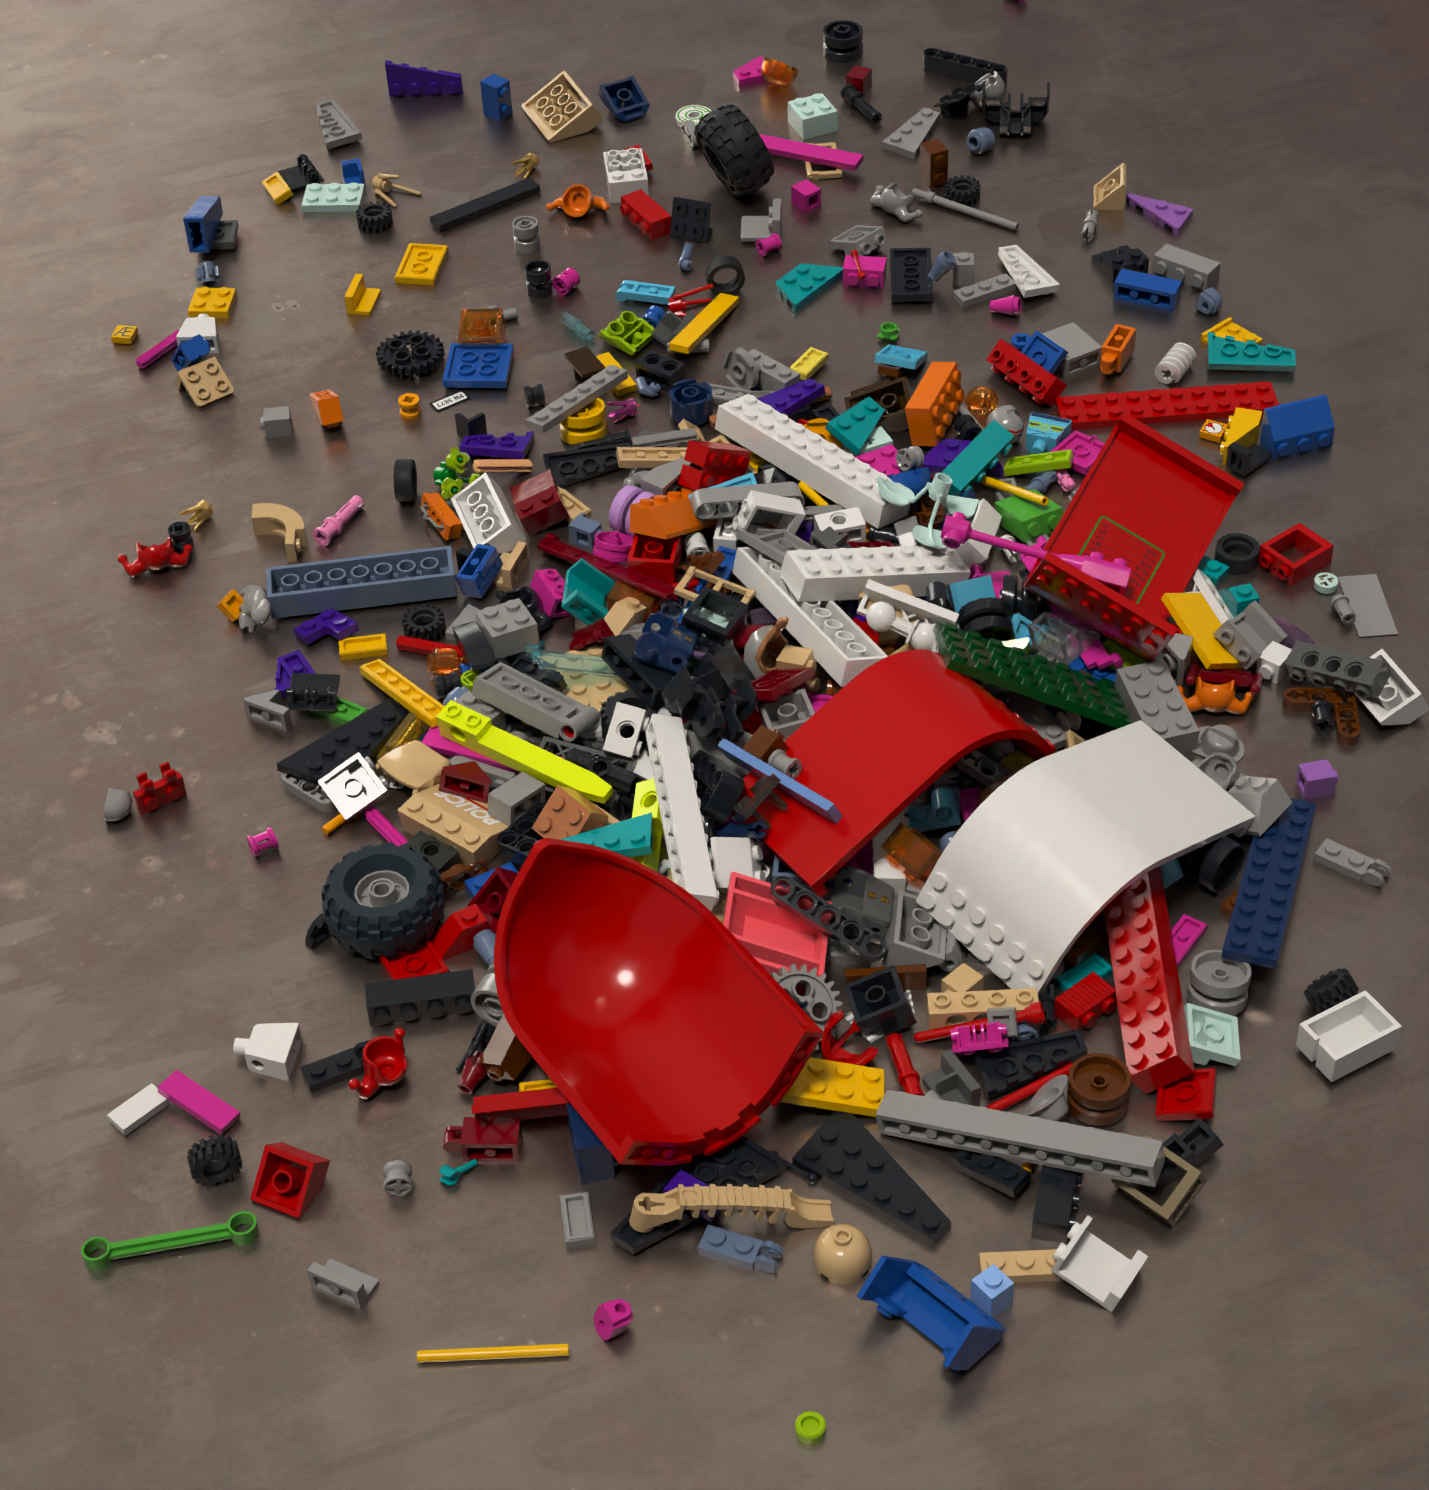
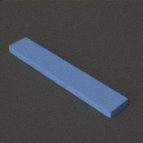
(786, 784)

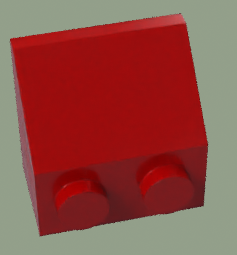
(289, 1178)

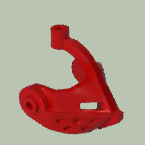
(832, 1049)

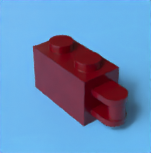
(486, 1139)

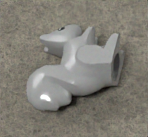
(255, 607)

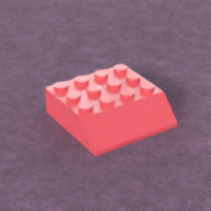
(770, 931)

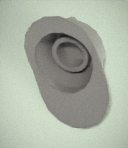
(1219, 739)
(1049, 1100)

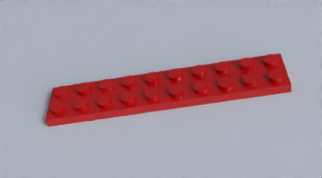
(1165, 405)

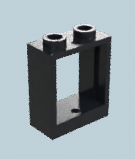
(715, 602)

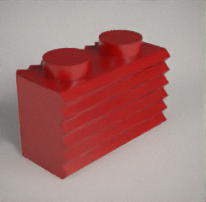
(1085, 1002)

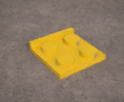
(1229, 328)

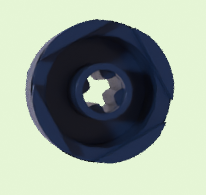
(691, 402)

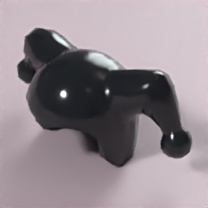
(531, 601)

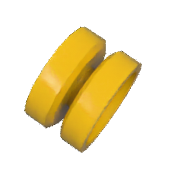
(585, 424)

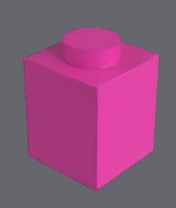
(806, 195)

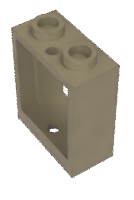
(1180, 1197)

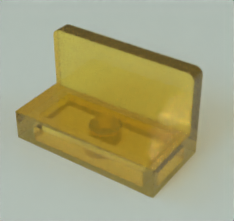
(408, 731)

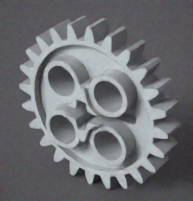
(817, 992)

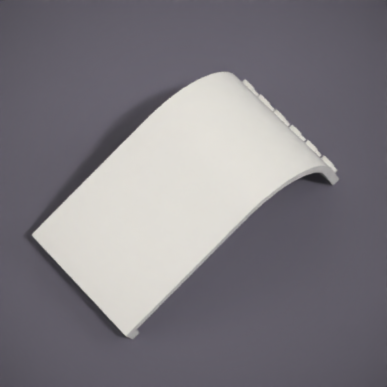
(1066, 843)

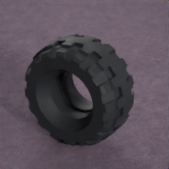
(734, 150)

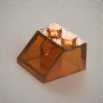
(481, 325)
(912, 851)

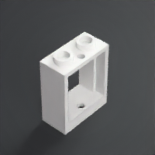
(791, 508)

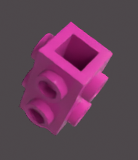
(550, 589)

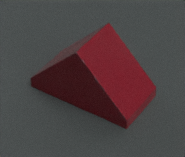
(465, 781)

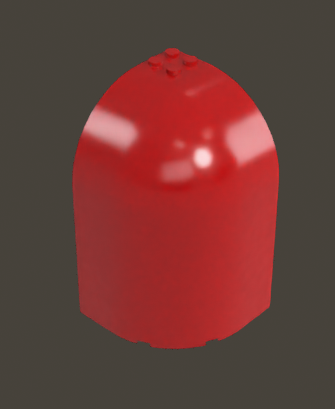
(642, 1005)

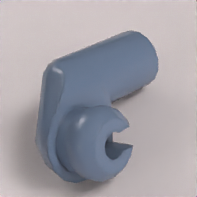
(644, 389)

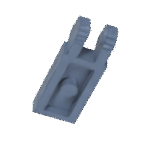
(739, 1249)

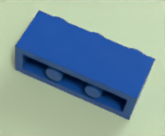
(1147, 290)

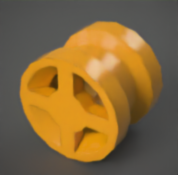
(409, 406)

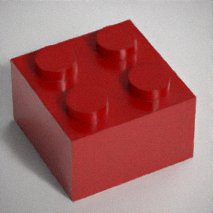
(656, 557)

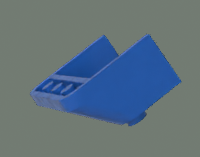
(934, 1308)

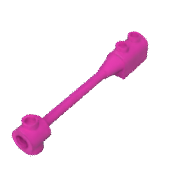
(1114, 575)

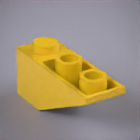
(1241, 428)

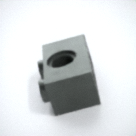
(439, 853)

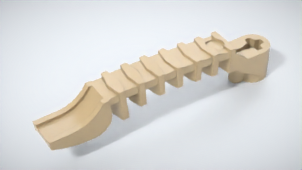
(654, 1209)

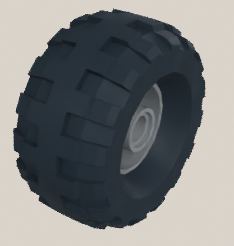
(383, 900)

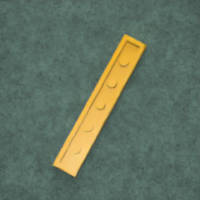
(703, 323)
(402, 691)

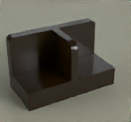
(584, 363)

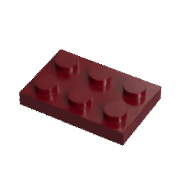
(780, 683)

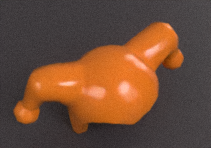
(578, 201)
(1216, 698)

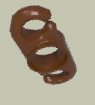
(449, 875)

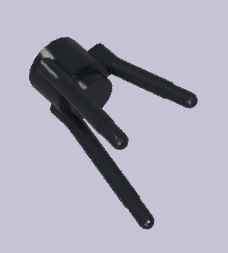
(478, 1042)

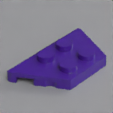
(946, 451)

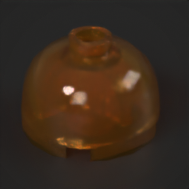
(778, 73)

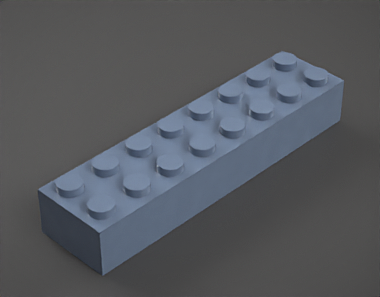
(361, 582)

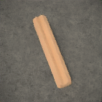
(502, 466)

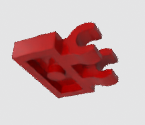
(158, 793)

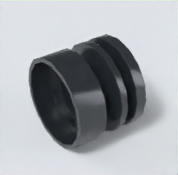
(1214, 863)

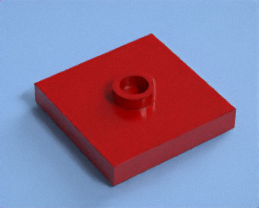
(1188, 1097)

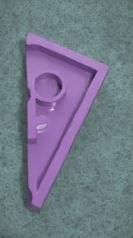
(1165, 213)

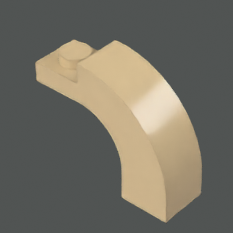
(280, 521)

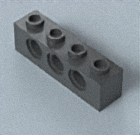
(1337, 669)

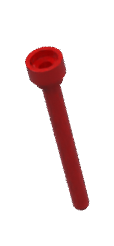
(1032, 1014)

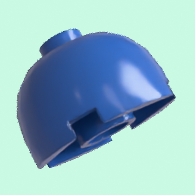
(913, 479)

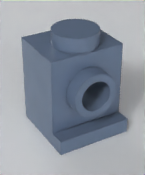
(583, 531)

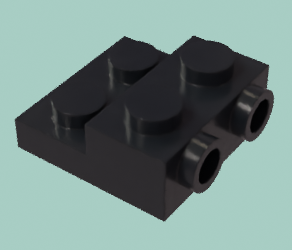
(1120, 258)

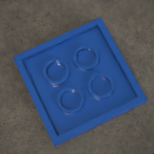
(478, 365)

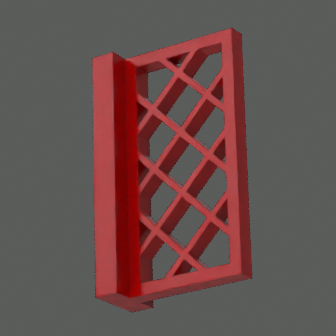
(522, 1104)

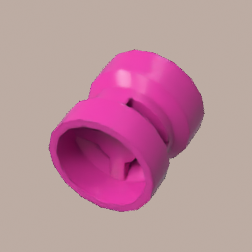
(566, 281)

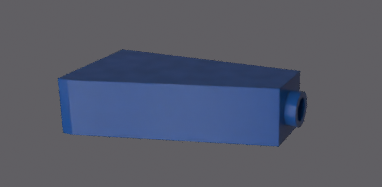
(202, 223)

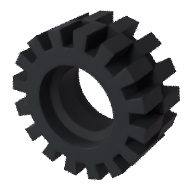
(963, 190)
(374, 217)
(424, 615)
(1330, 990)
(203, 1164)

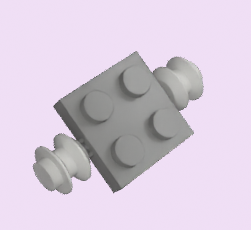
(1045, 725)

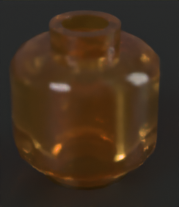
(981, 400)
(443, 661)

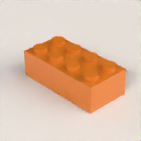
(934, 403)

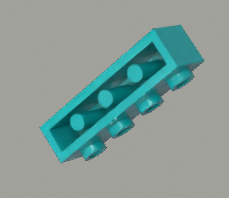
(978, 457)

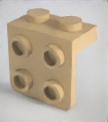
(205, 382)

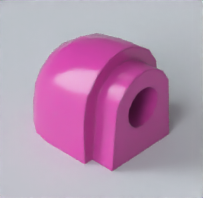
(612, 1318)

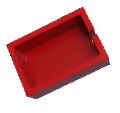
(719, 463)

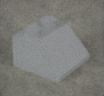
(1263, 798)

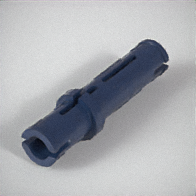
(748, 830)

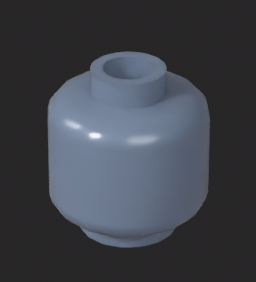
(981, 140)

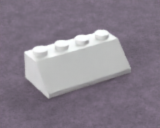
(487, 515)

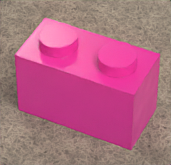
(872, 266)

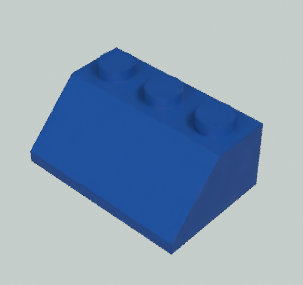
(1297, 427)

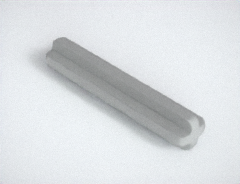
(665, 438)

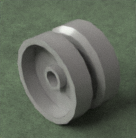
(1218, 982)

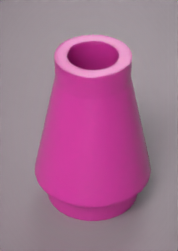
(1008, 305)

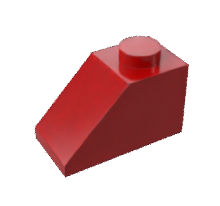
(458, 932)

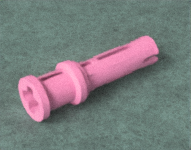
(333, 525)

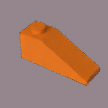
(327, 408)

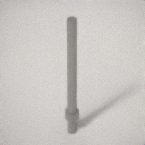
(931, 198)

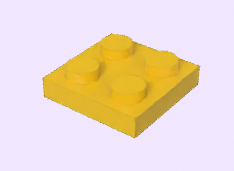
(213, 302)

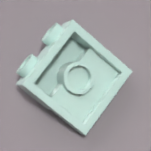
(1212, 1035)

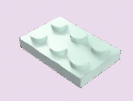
(333, 197)

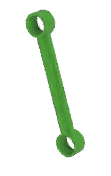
(169, 1241)

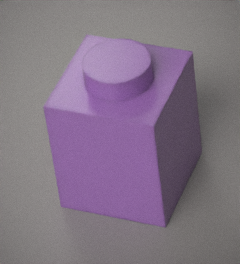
(1316, 779)

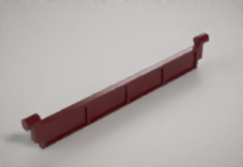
(615, 571)

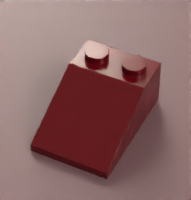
(539, 502)

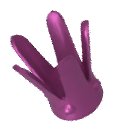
(629, 408)

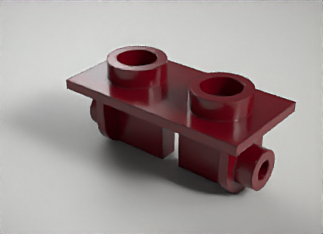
(591, 635)

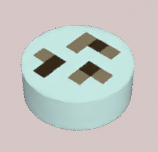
(1325, 583)

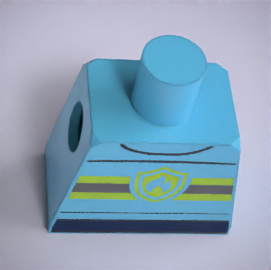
(1046, 432)

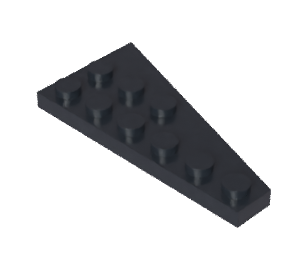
(362, 734)
(861, 1169)

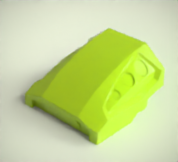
(628, 333)

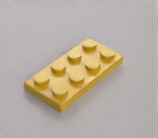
(838, 1087)

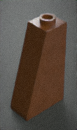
(504, 1054)

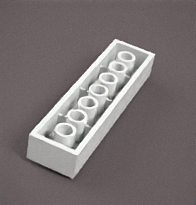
(845, 571)

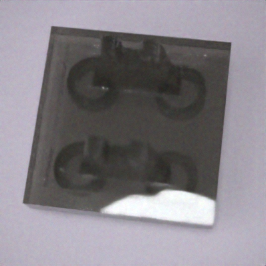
(760, 790)

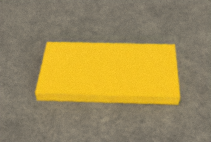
(1198, 620)

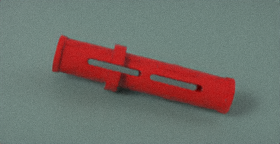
(907, 1076)

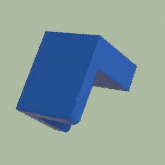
(352, 171)

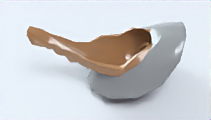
(765, 647)

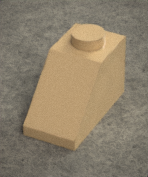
(625, 614)

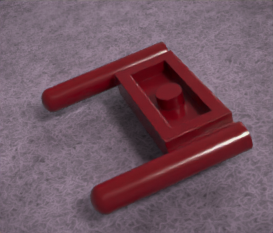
(1217, 676)

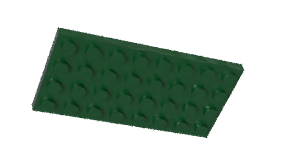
(1031, 675)

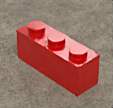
(645, 214)

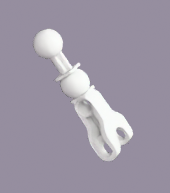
(883, 617)

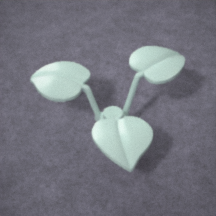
(938, 491)

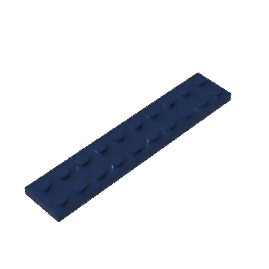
(1269, 888)

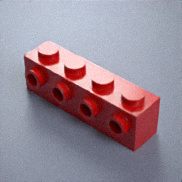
(1025, 372)

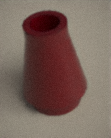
(472, 1074)

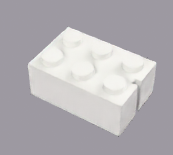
(1348, 1035)

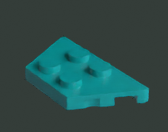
(806, 283)

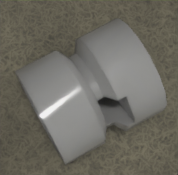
(526, 234)

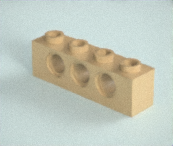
(961, 1007)

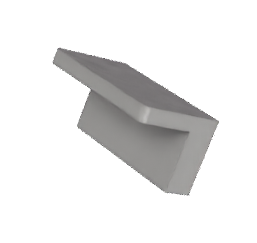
(342, 1282)

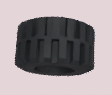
(629, 698)

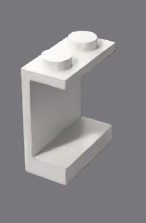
(1095, 1266)

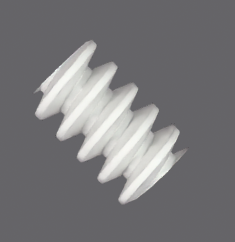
(1175, 363)

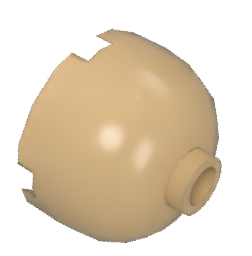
(842, 1254)

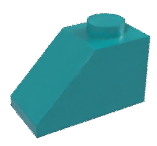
(1239, 597)

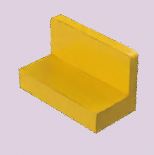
(360, 299)

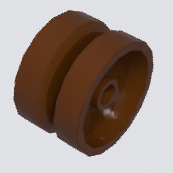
(1098, 1089)

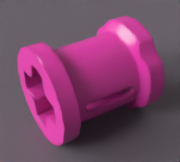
(768, 244)
(256, 848)

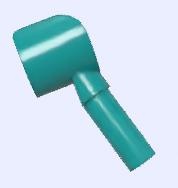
(452, 1175)

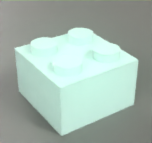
(812, 116)

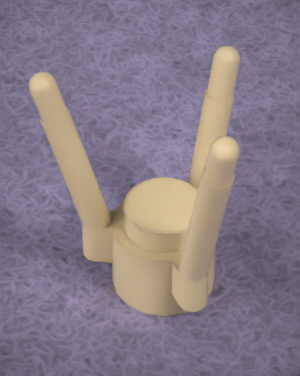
(382, 184)

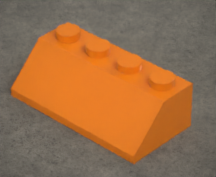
(667, 516)

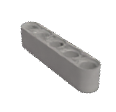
(727, 501)

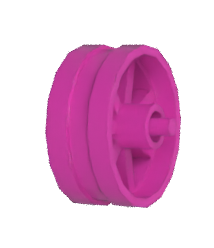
(612, 546)

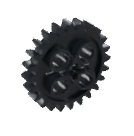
(424, 349)

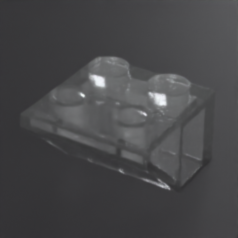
(1061, 636)

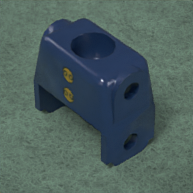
(668, 647)

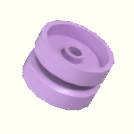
(620, 509)

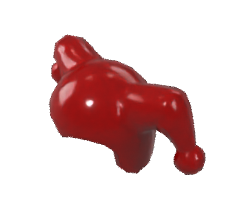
(155, 558)
(382, 1063)

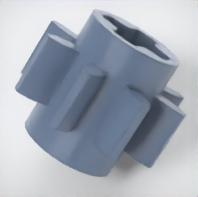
(207, 273)

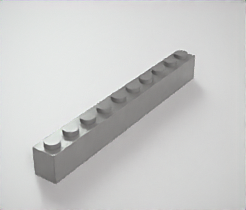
(1021, 1137)

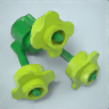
(446, 476)

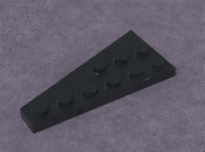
(735, 1164)

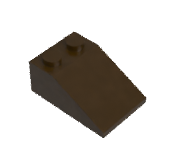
(893, 398)

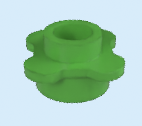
(888, 331)

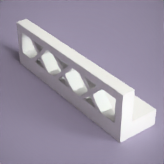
(1211, 595)
(906, 605)

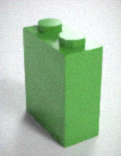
(1026, 518)

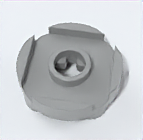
(738, 361)

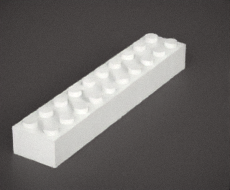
(807, 458)
(817, 625)

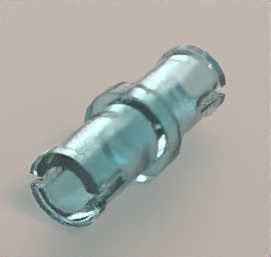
(577, 326)

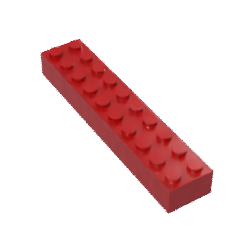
(1148, 984)

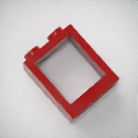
(1316, 548)

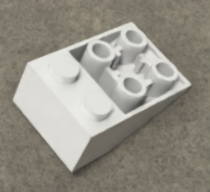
(625, 173)

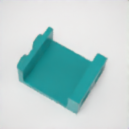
(585, 592)

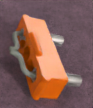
(441, 516)

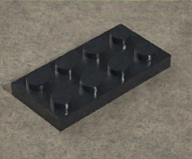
(910, 274)

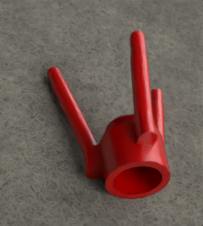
(679, 305)

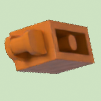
(1117, 349)

